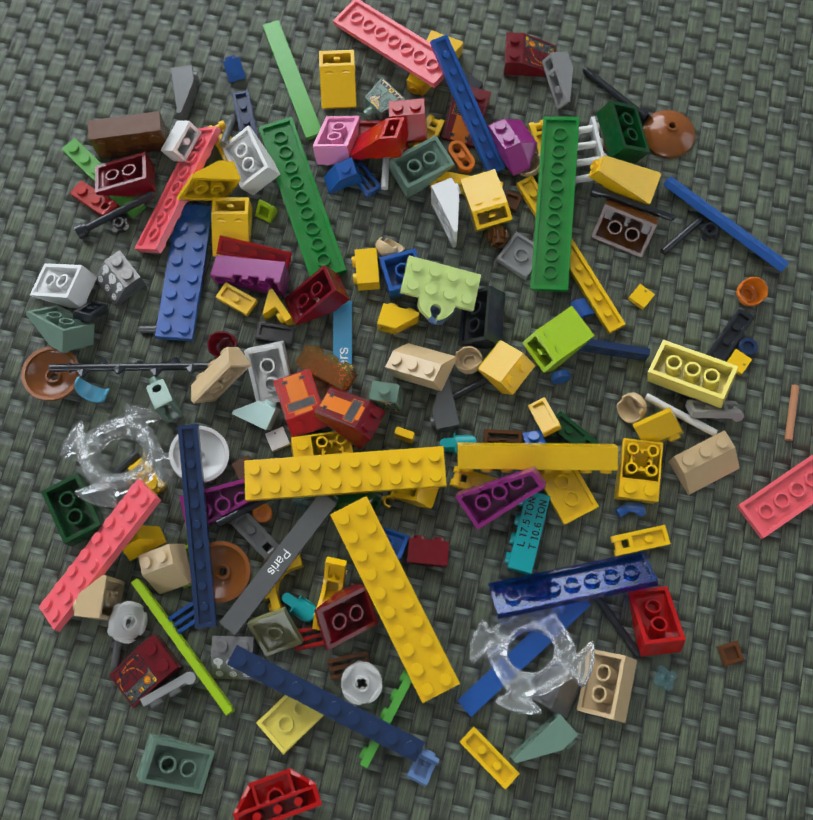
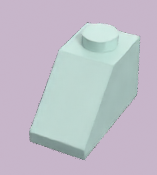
(259, 413)

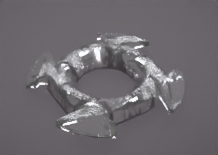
(89, 446)
(521, 684)

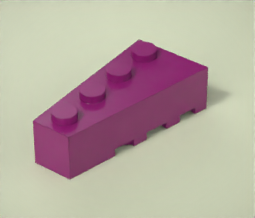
(251, 274)
(222, 500)

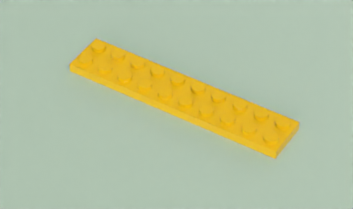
(345, 473)
(395, 599)

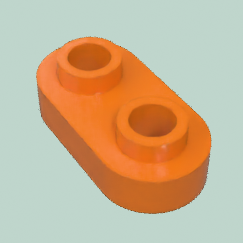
(461, 158)

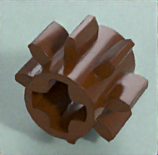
(497, 236)

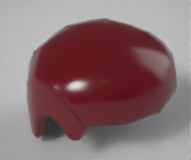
(219, 341)

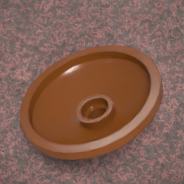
(668, 141)
(38, 379)
(238, 570)

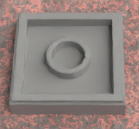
(517, 256)

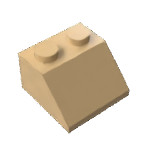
(166, 567)

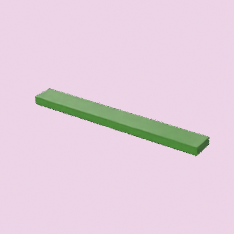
(292, 79)

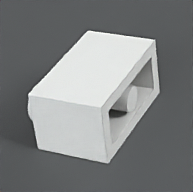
(181, 141)

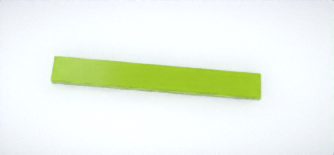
(184, 647)

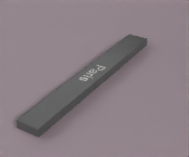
(277, 564)

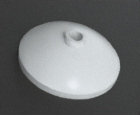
(214, 454)

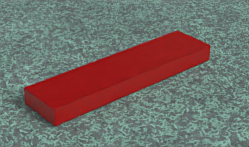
(245, 249)

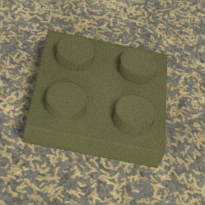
(275, 631)

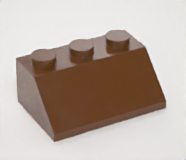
(624, 228)

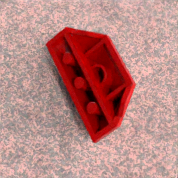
(278, 797)

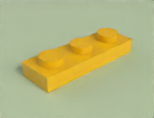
(489, 757)

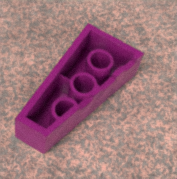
(498, 496)

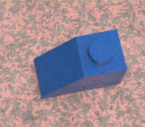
(342, 175)

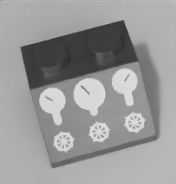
(119, 278)
(221, 651)

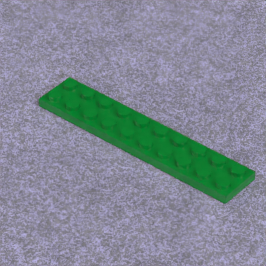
(302, 197)
(555, 204)

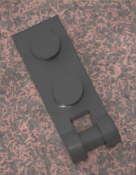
(255, 534)

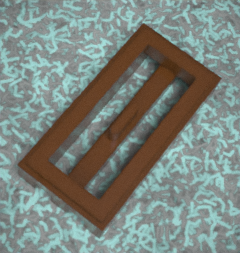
(502, 432)
(342, 658)

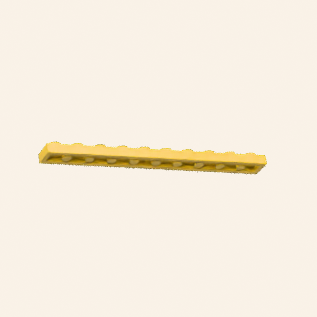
(580, 270)

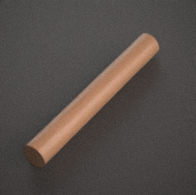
(792, 412)

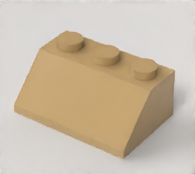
(421, 366)
(219, 375)
(705, 462)
(99, 598)
(608, 687)

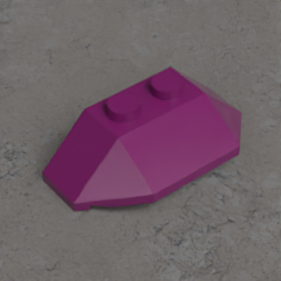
(513, 144)

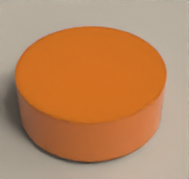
(263, 513)

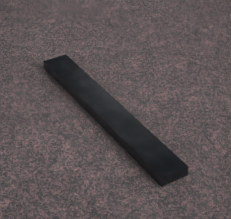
(721, 348)

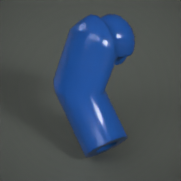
(631, 506)

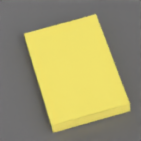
(288, 722)

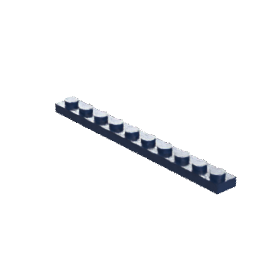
(197, 526)
(326, 703)

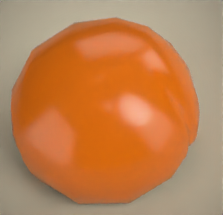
(752, 291)

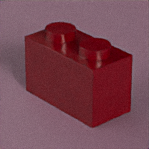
(428, 552)

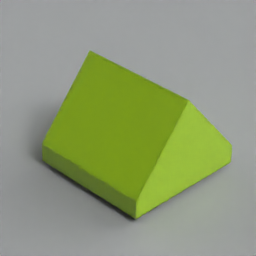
(266, 211)

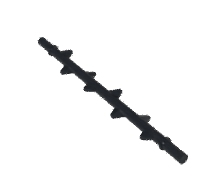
(102, 365)

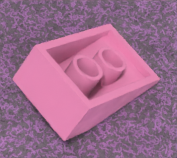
(336, 139)

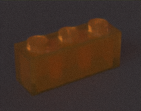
(327, 367)

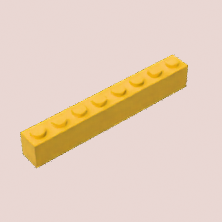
(541, 455)

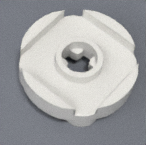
(117, 623)
(349, 683)

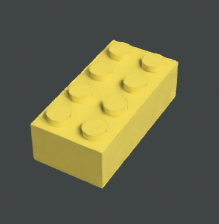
(692, 373)

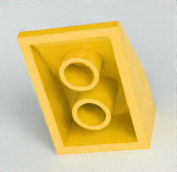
(212, 181)

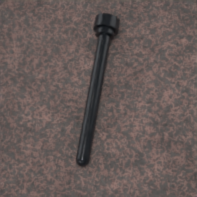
(643, 113)
(599, 191)
(84, 229)

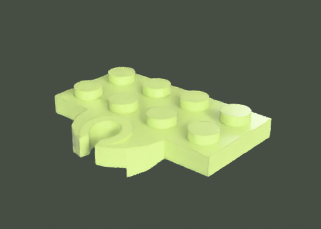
(439, 287)

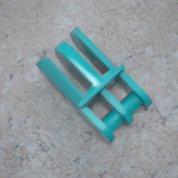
(450, 444)
(301, 607)

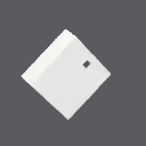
(277, 439)

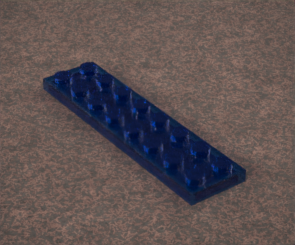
(572, 584)

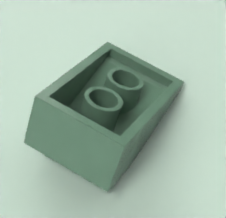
(420, 166)
(61, 328)
(547, 739)
(174, 764)

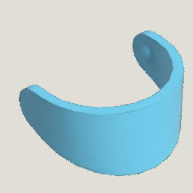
(89, 391)

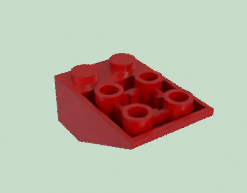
(382, 140)

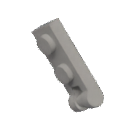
(700, 409)
(171, 689)

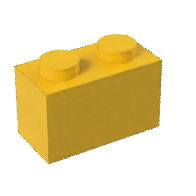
(366, 269)

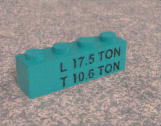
(527, 534)

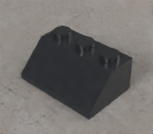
(485, 324)

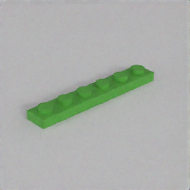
(87, 164)
(387, 715)

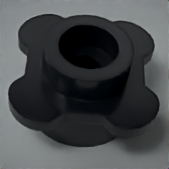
(123, 227)
(712, 227)

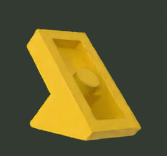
(273, 307)

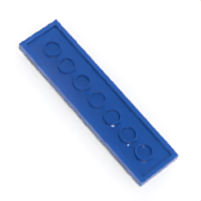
(185, 274)

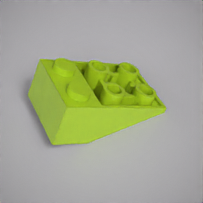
(558, 340)

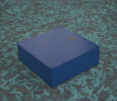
(582, 308)

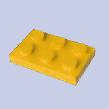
(568, 495)

